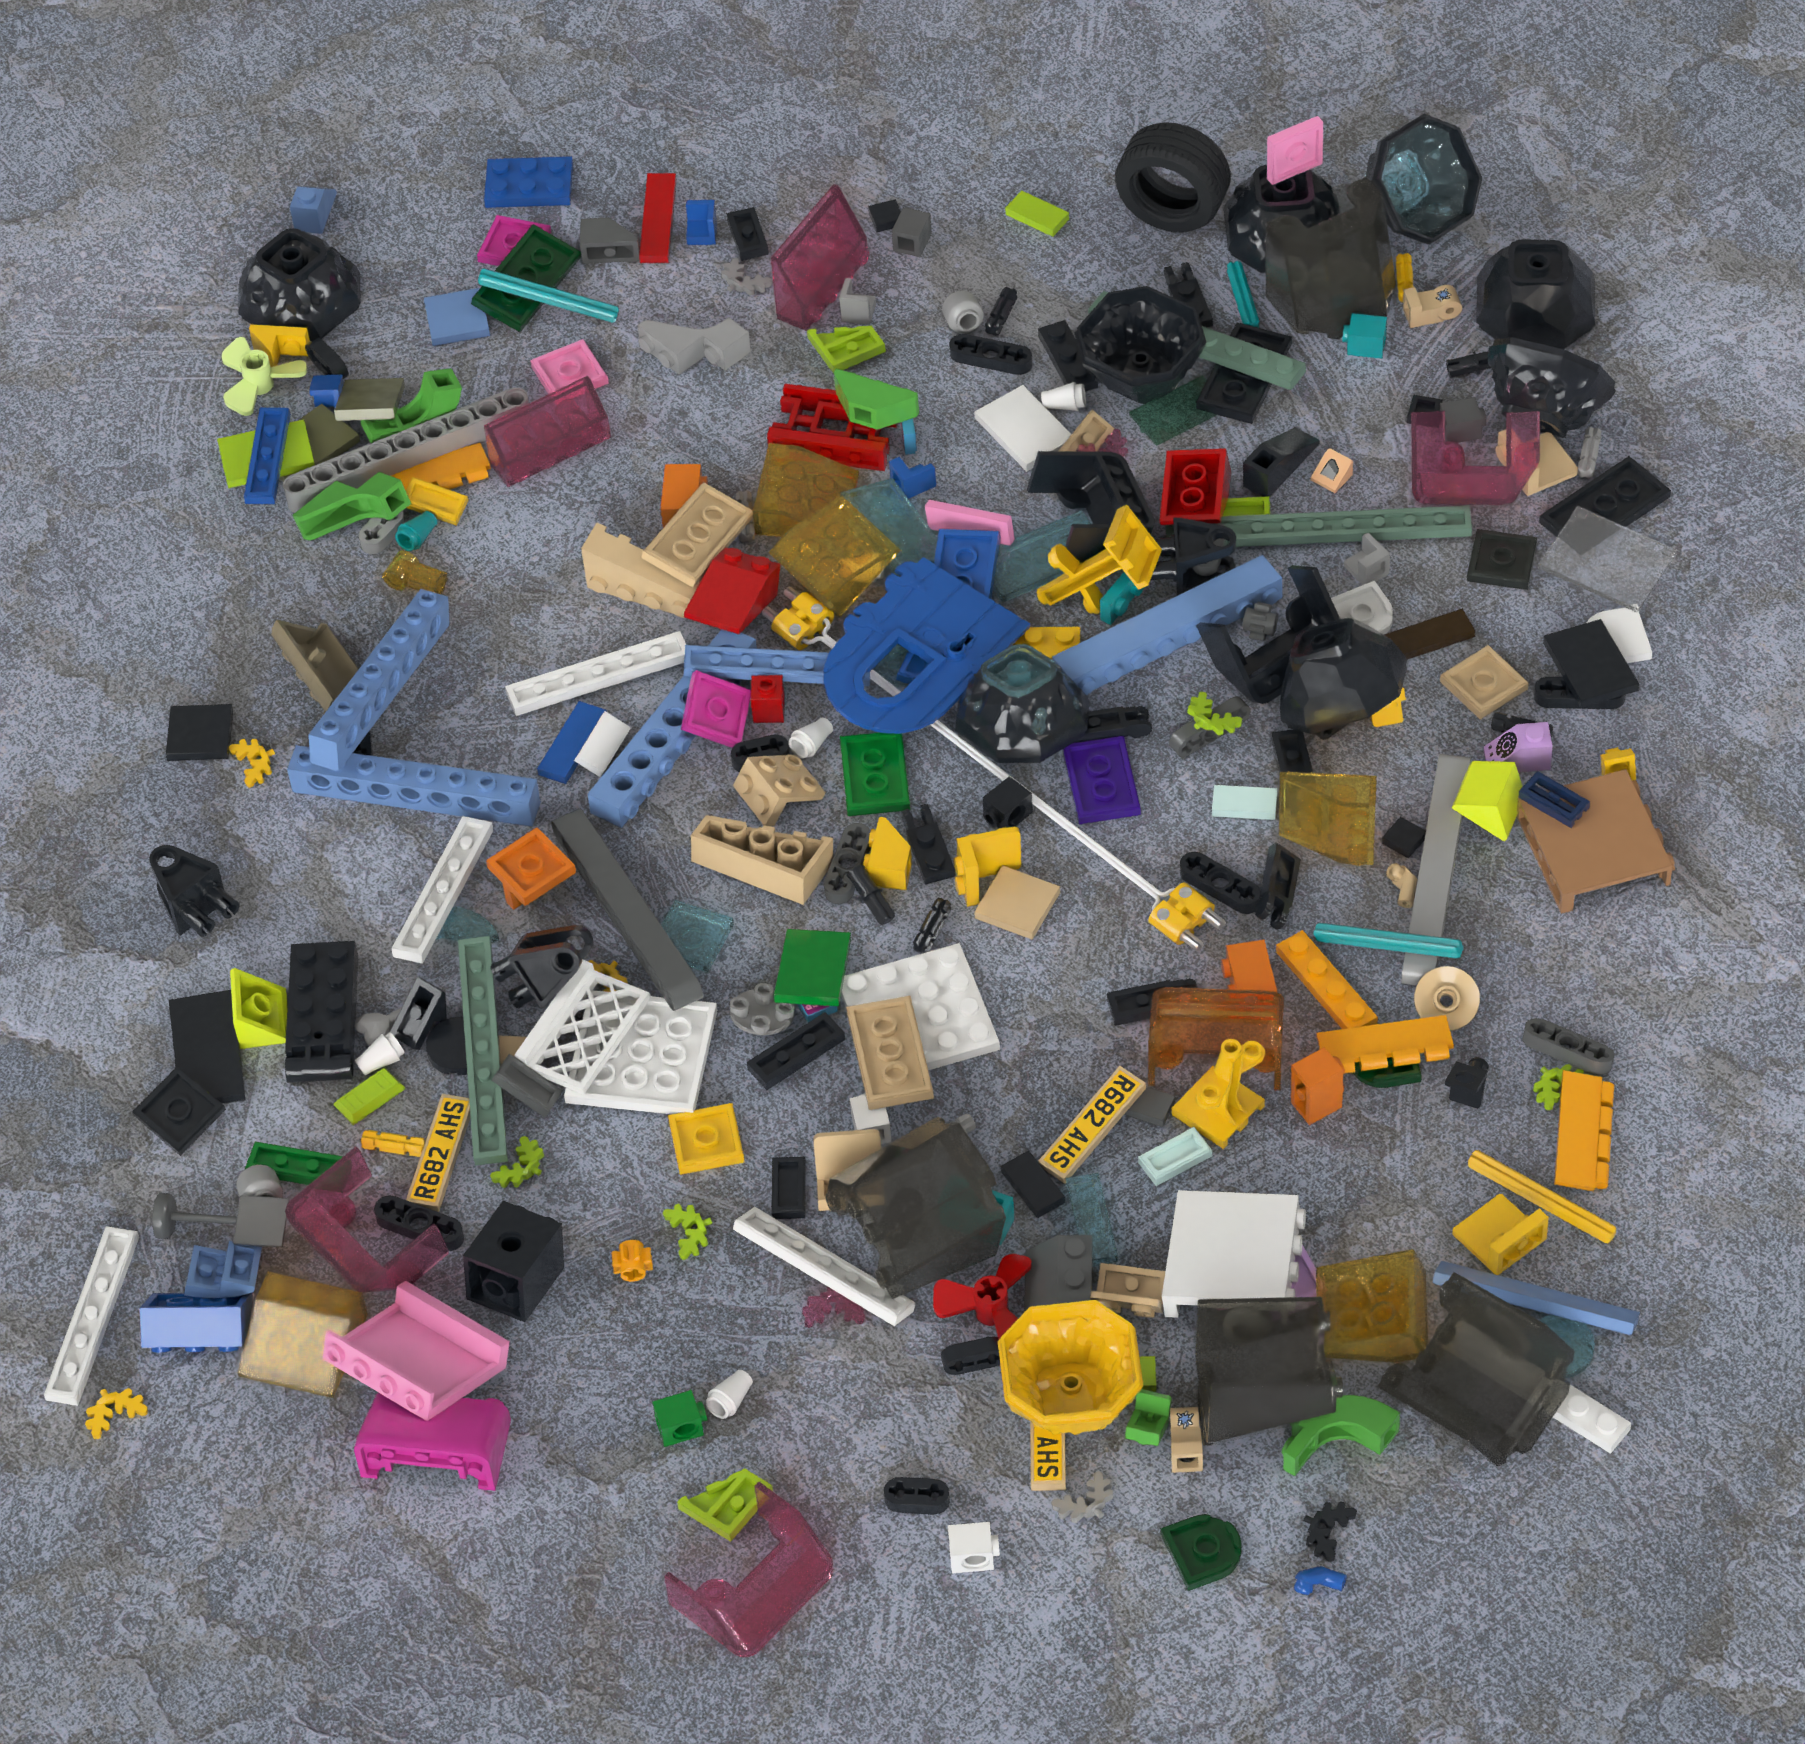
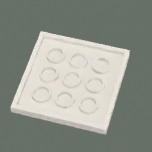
(944, 1001)
(656, 1062)

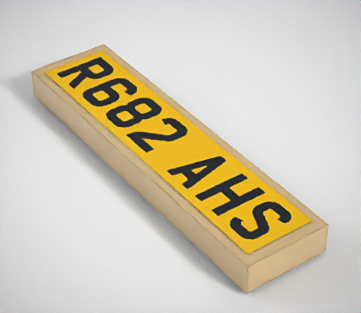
(1092, 1124)
(440, 1152)
(1047, 1460)

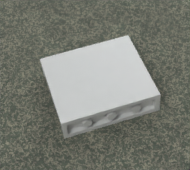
(1232, 1247)

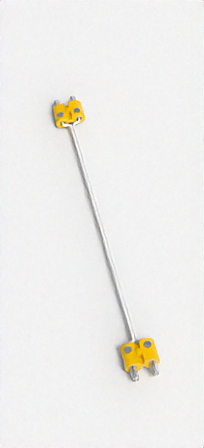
(1172, 918)

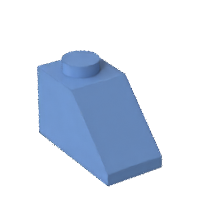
(311, 208)

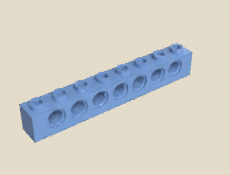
(378, 680)
(651, 750)
(419, 787)

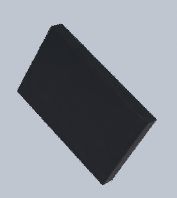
(1591, 663)

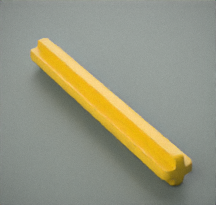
(1542, 1196)

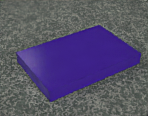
(1101, 780)

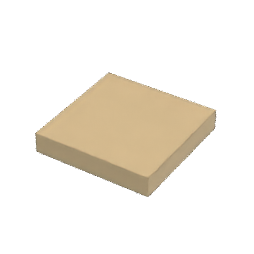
(1484, 682)
(1017, 902)

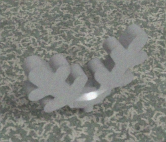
(734, 274)
(1098, 1495)

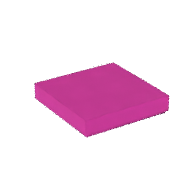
(503, 237)
(716, 709)

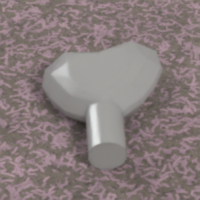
(375, 1024)

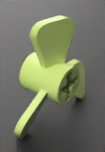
(256, 375)

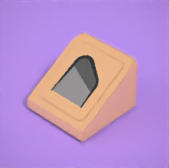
(1333, 471)

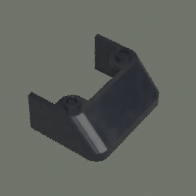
(1092, 482)
(1263, 671)

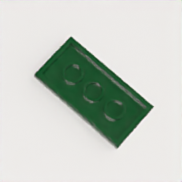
(534, 258)

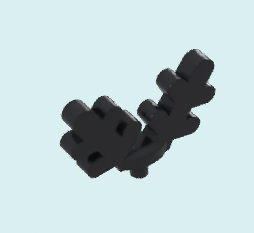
(1320, 1535)

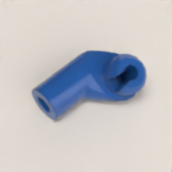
(1316, 1576)

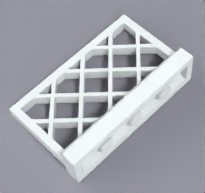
(556, 1023)

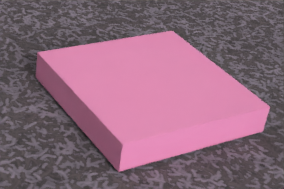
(1295, 150)
(567, 366)

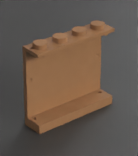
(1604, 847)

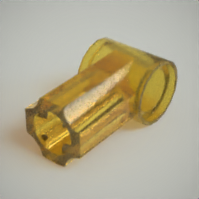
(408, 572)

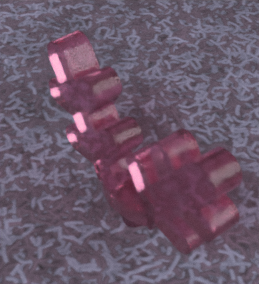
(1114, 445)
(820, 1303)

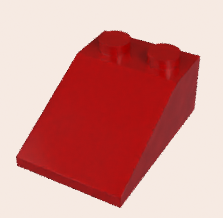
(1195, 485)
(734, 590)

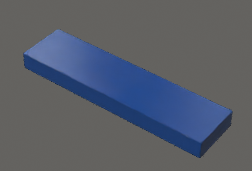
(267, 456)

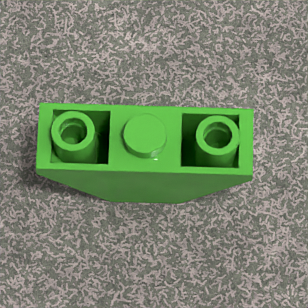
(873, 401)

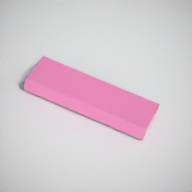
(951, 516)

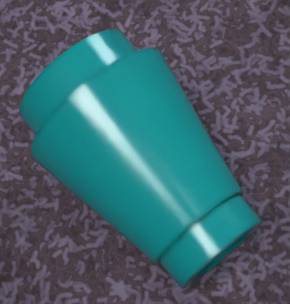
(415, 531)

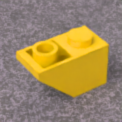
(889, 858)

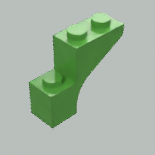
(343, 505)

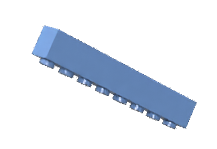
(1169, 625)

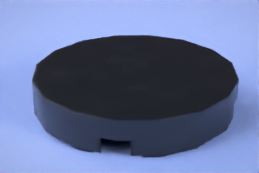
(447, 1046)

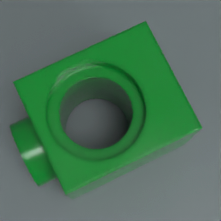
(679, 1418)

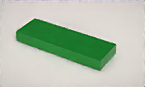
(291, 1163)

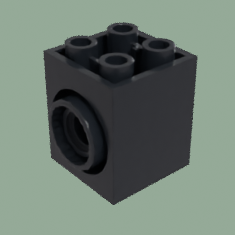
(513, 1261)

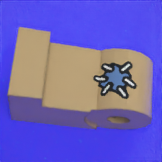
(1431, 305)
(1186, 1439)

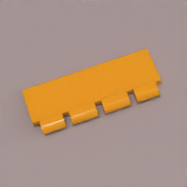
(450, 468)
(1399, 1040)
(1584, 1132)

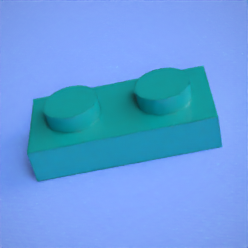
(1117, 599)

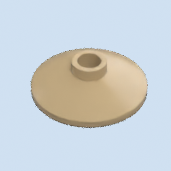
(1451, 983)

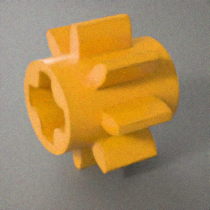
(632, 1260)

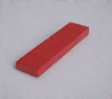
(657, 218)

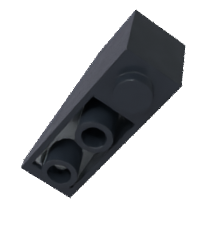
(1276, 460)

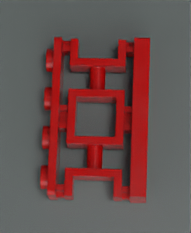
(829, 443)

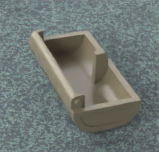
(317, 659)

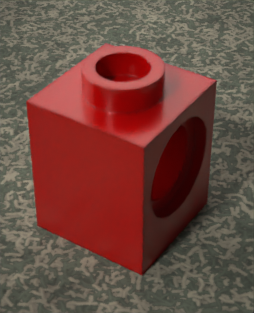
(767, 699)

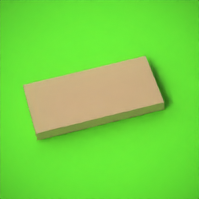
(697, 534)
(889, 1052)

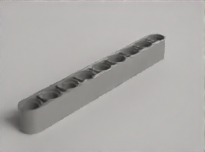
(404, 449)
(1436, 864)

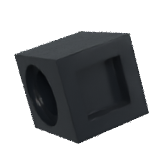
(1007, 804)

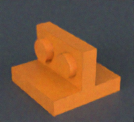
(530, 868)

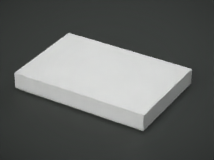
(1022, 426)

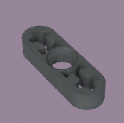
(1189, 740)
(846, 851)
(1588, 1055)

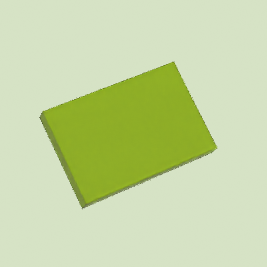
(237, 452)

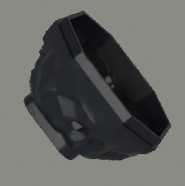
(1258, 202)
(299, 284)
(1140, 342)
(1548, 381)

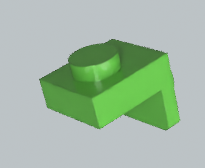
(1149, 1418)

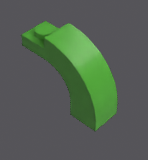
(437, 396)
(1355, 1420)

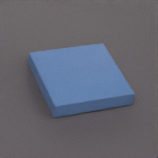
(454, 318)

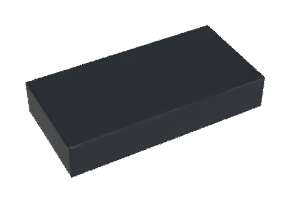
(1033, 1184)
(788, 1187)

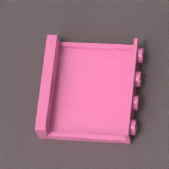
(419, 1353)

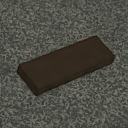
(1433, 634)

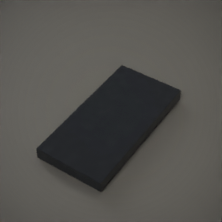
(1236, 393)
(1617, 494)
(208, 1043)

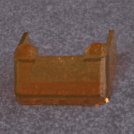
(1204, 1018)

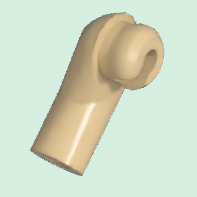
(1405, 881)

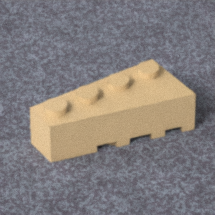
(618, 570)
(762, 857)

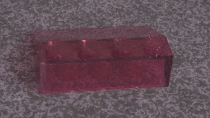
(817, 259)

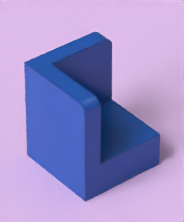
(701, 222)
(326, 389)
(912, 480)

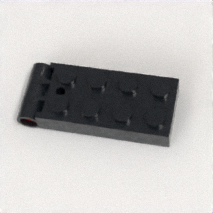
(321, 1011)

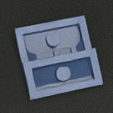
(223, 1273)

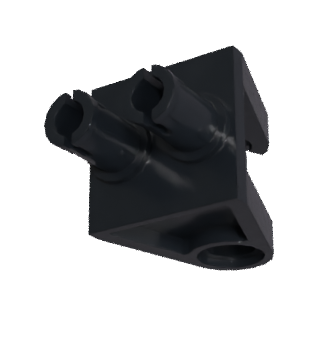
(1190, 547)
(190, 890)
(543, 963)

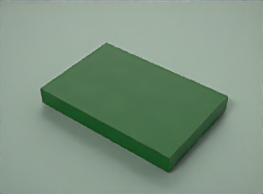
(874, 773)
(812, 967)

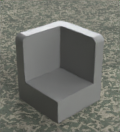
(856, 307)
(1370, 563)

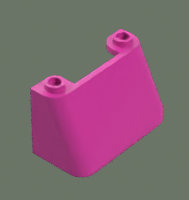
(463, 1438)

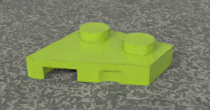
(847, 346)
(725, 1504)

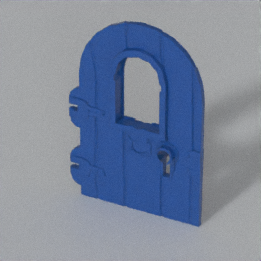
(930, 618)

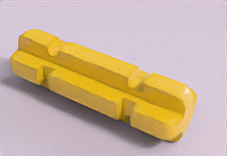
(1404, 273)
(392, 1143)

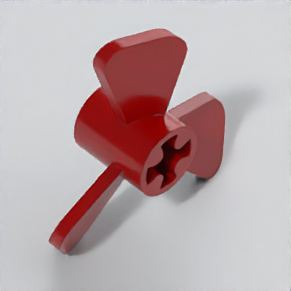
(955, 1298)

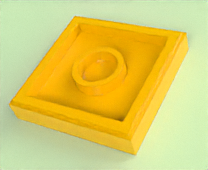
(706, 1138)

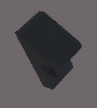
(422, 1007)

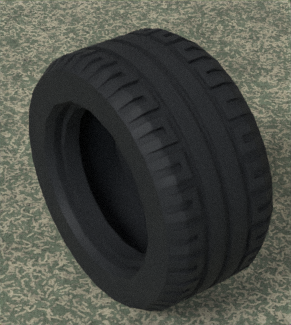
(1189, 155)

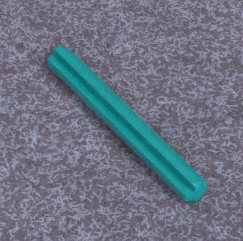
(548, 295)
(1388, 940)

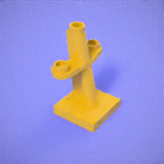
(1127, 548)
(1218, 1100)

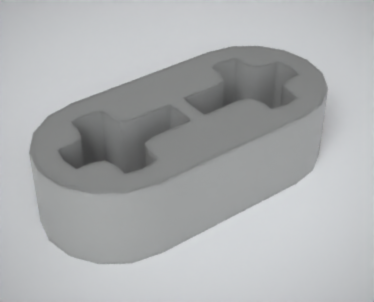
(383, 530)

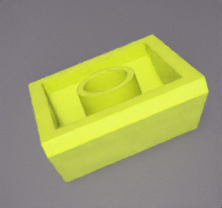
(1490, 796)
(258, 1010)

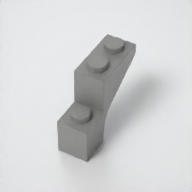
(683, 346)

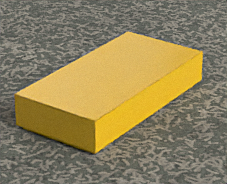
(442, 502)

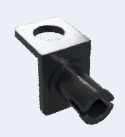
(1468, 1082)

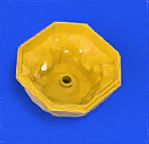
(1070, 1366)

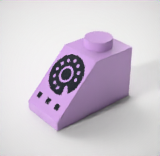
(1524, 744)

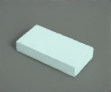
(1244, 802)
(1175, 1156)

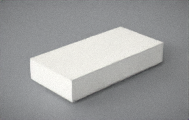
(602, 744)

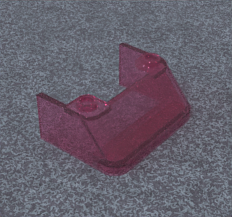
(1440, 467)
(325, 1210)
(770, 1594)

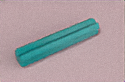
(1242, 294)

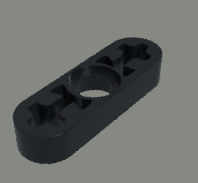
(972, 343)
(1567, 701)
(1215, 870)
(411, 1211)

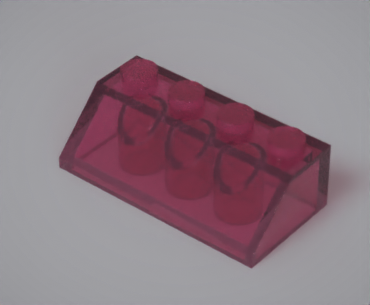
(546, 432)

